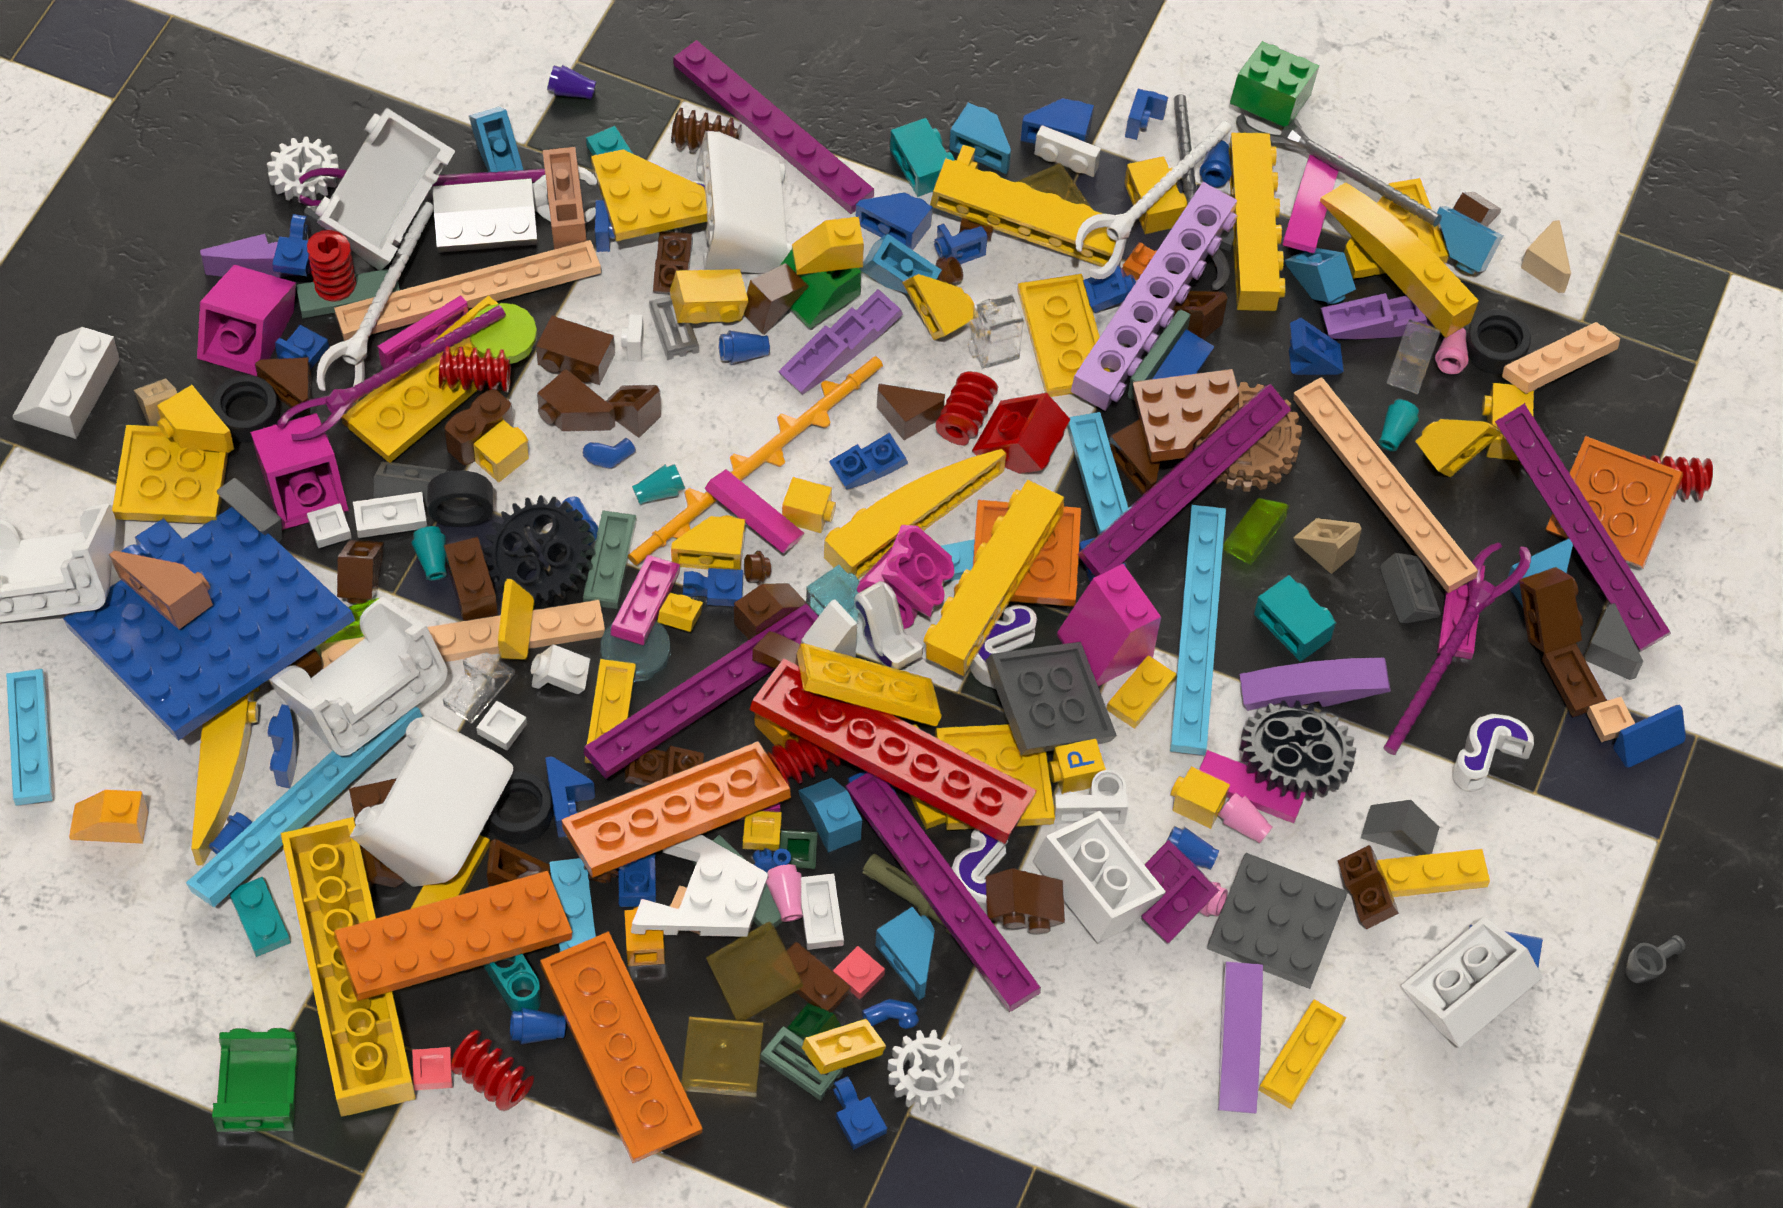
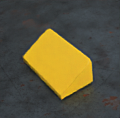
(515, 621)

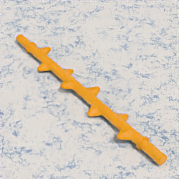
(771, 452)

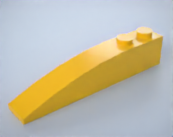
(1404, 259)
(918, 503)
(220, 770)

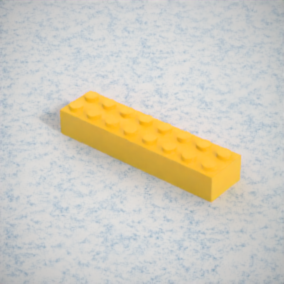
(362, 1035)

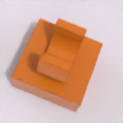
(1138, 260)

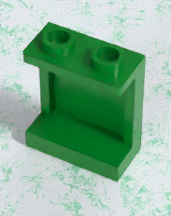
(256, 1081)

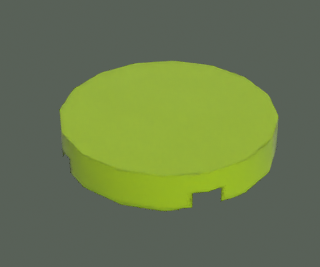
(513, 333)

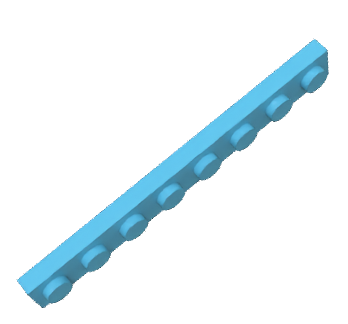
(1198, 630)
(290, 813)

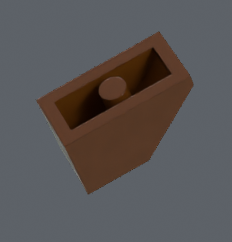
(574, 405)
(1133, 457)
(359, 570)
(765, 607)

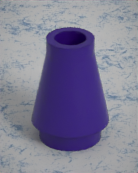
(570, 83)

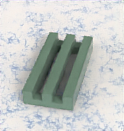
(790, 1072)

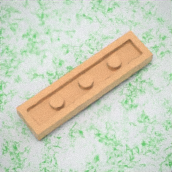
(1561, 357)

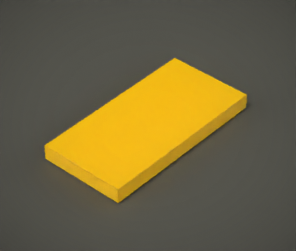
(1059, 328)
(868, 684)

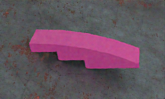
(1308, 211)

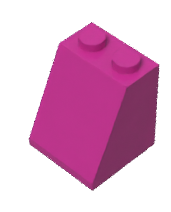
(244, 318)
(298, 473)
(1113, 624)

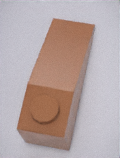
(564, 197)
(165, 586)

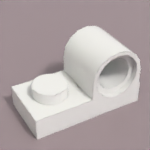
(1074, 806)

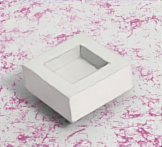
(633, 337)
(329, 525)
(501, 725)

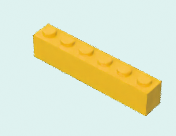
(1019, 211)
(1255, 229)
(994, 577)

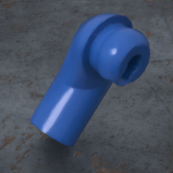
(606, 455)
(766, 862)
(892, 1009)

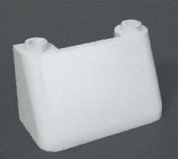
(384, 187)
(742, 205)
(57, 571)
(369, 682)
(434, 804)

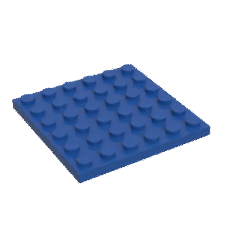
(259, 623)

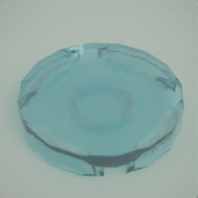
(647, 657)

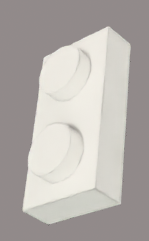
(1067, 150)
(389, 514)
(821, 912)

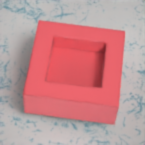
(860, 972)
(432, 1068)

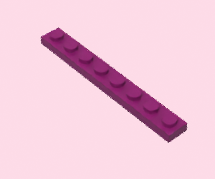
(773, 126)
(1184, 481)
(1582, 527)
(690, 699)
(944, 891)

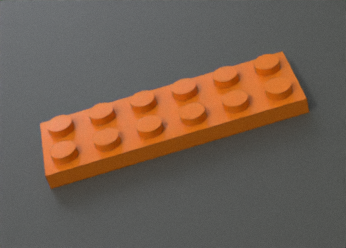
(675, 809)
(452, 935)
(621, 1047)

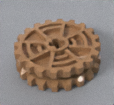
(1268, 455)

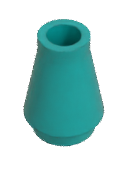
(1399, 421)
(659, 485)
(429, 548)

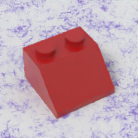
(1025, 430)

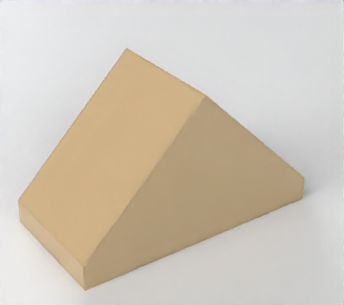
(1548, 258)
(152, 395)
(1329, 541)

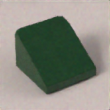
(801, 845)
(813, 1021)

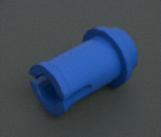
(235, 825)

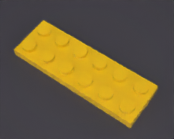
(412, 403)

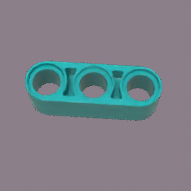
(513, 979)

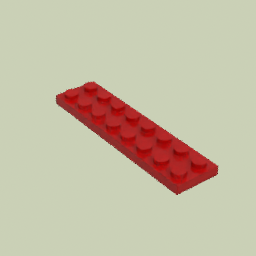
(897, 754)

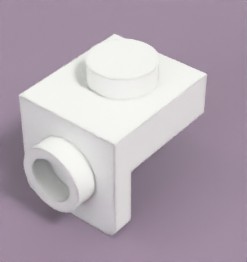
(560, 669)

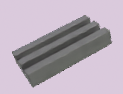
(680, 347)

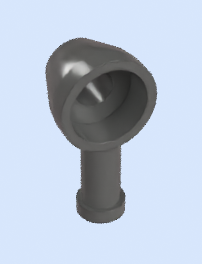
(1649, 961)

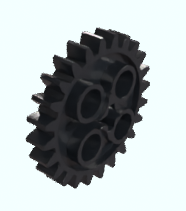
(566, 534)
(1297, 749)

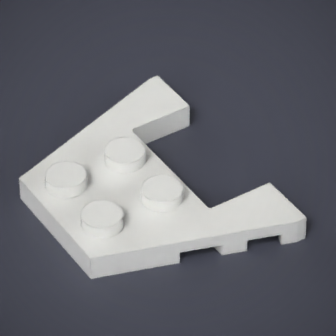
(717, 899)

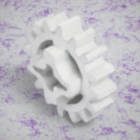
(297, 160)
(924, 1085)

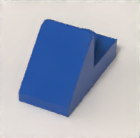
(1313, 351)
(566, 788)

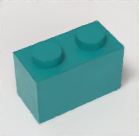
(919, 154)
(1295, 617)

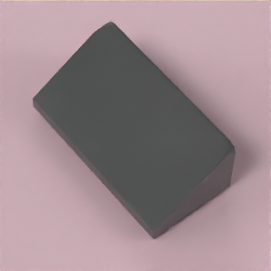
(402, 479)
(251, 508)
(1409, 588)

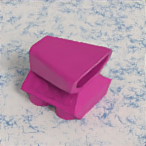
(914, 571)

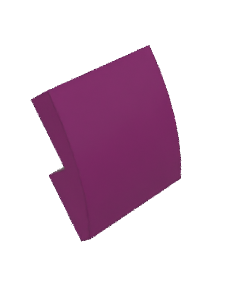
(1185, 887)

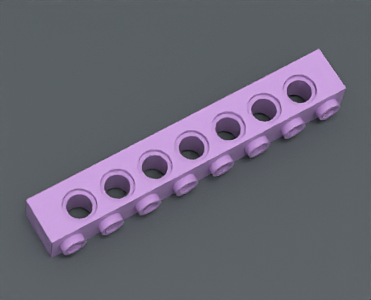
(1206, 207)

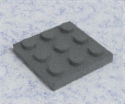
(1050, 697)
(1277, 920)

